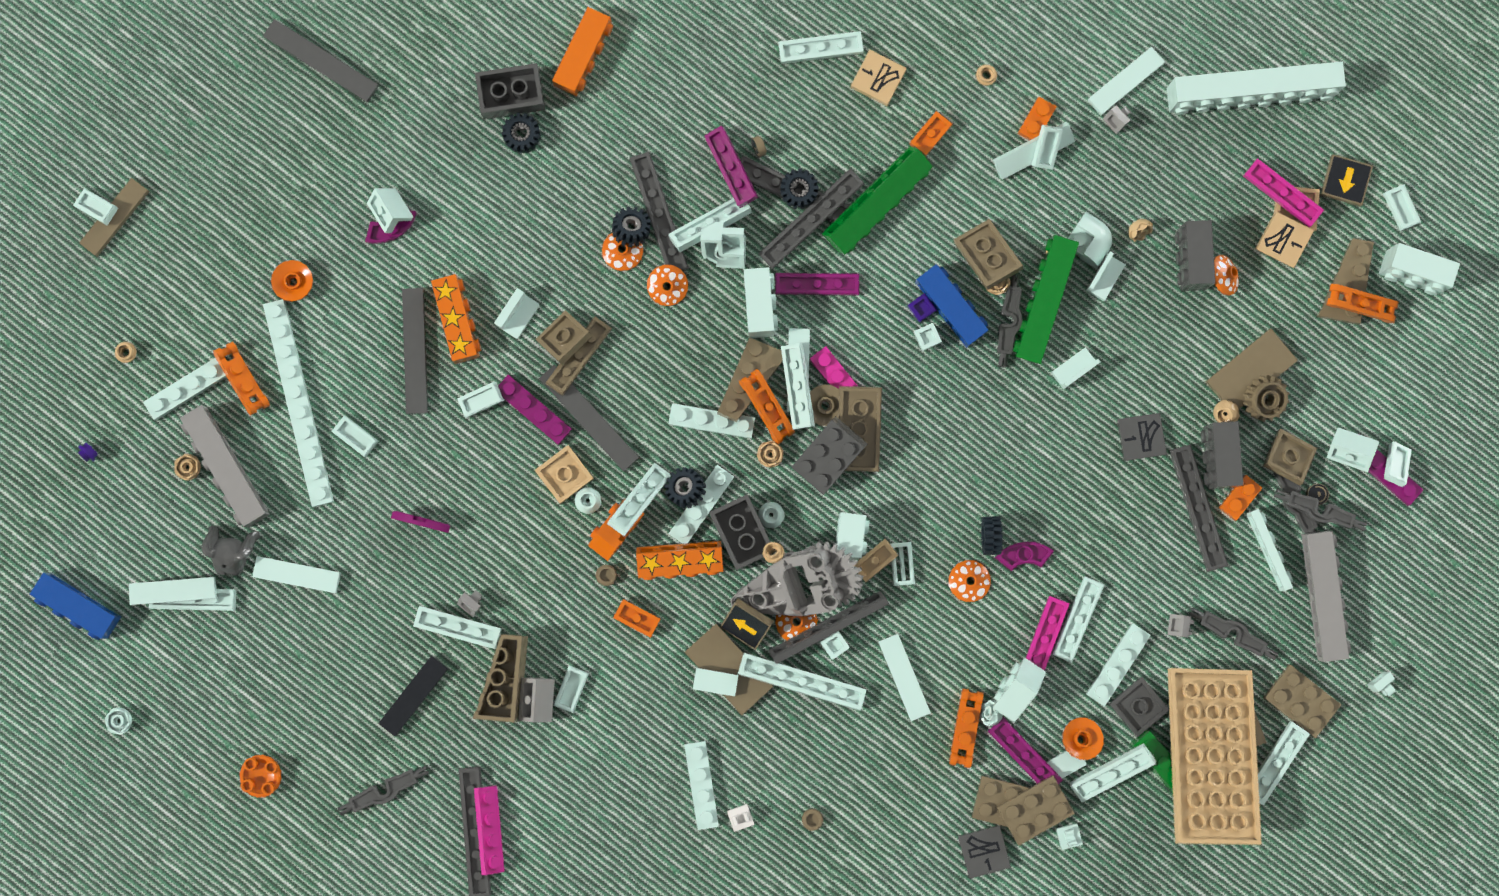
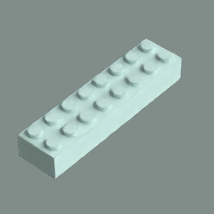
(1255, 87)

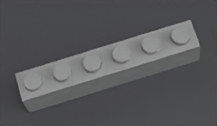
(224, 466)
(1325, 596)

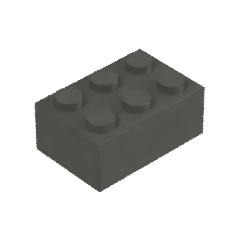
(510, 91)
(1195, 255)
(829, 455)
(1222, 455)
(740, 531)

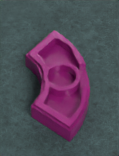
(377, 236)
(420, 521)
(1023, 553)

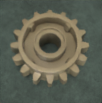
(1256, 395)

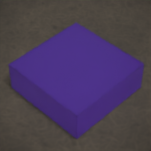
(921, 307)

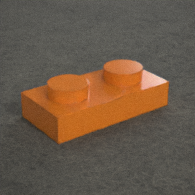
(1038, 116)
(931, 133)
(1240, 498)
(636, 618)

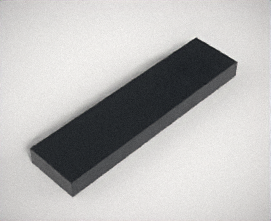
(413, 696)

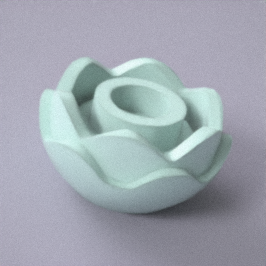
(590, 507)
(778, 515)
(989, 715)
(112, 724)

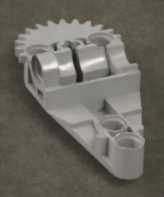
(783, 589)

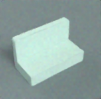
(388, 208)
(1105, 277)
(516, 314)
(1074, 368)
(1352, 449)

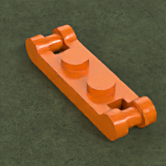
(1362, 303)
(241, 378)
(767, 406)
(966, 728)

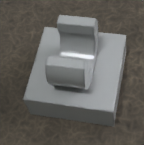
(1117, 118)
(470, 603)
(1179, 625)

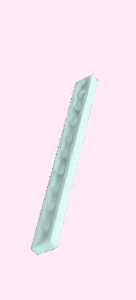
(298, 403)

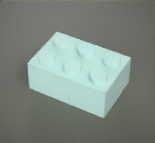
(1419, 269)
(760, 302)

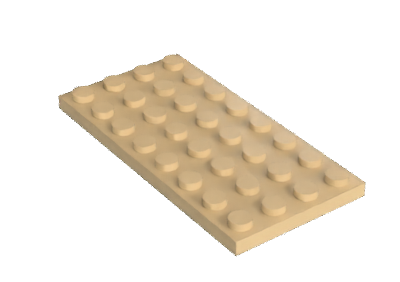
(1214, 757)

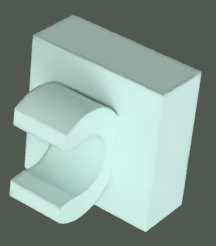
(927, 337)
(834, 645)
(1382, 683)
(1069, 836)

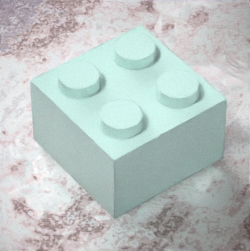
(851, 534)
(1018, 689)

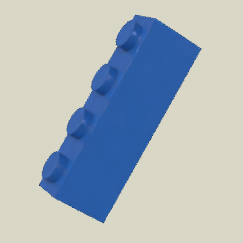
(952, 306)
(75, 606)

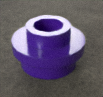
(87, 452)

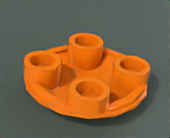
(260, 776)

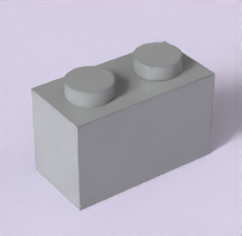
(536, 700)

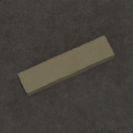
(127, 202)
(566, 374)

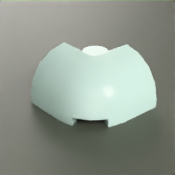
(1093, 239)
(724, 245)

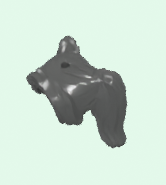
(228, 554)

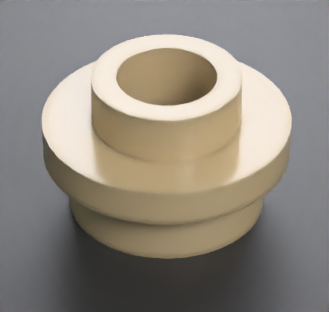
(986, 69)
(120, 349)
(771, 548)

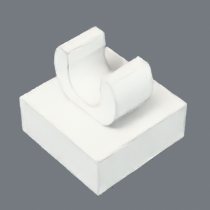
(740, 817)

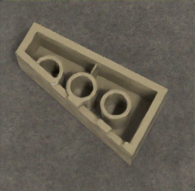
(503, 682)

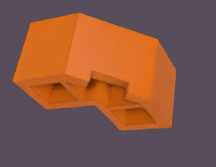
(606, 539)

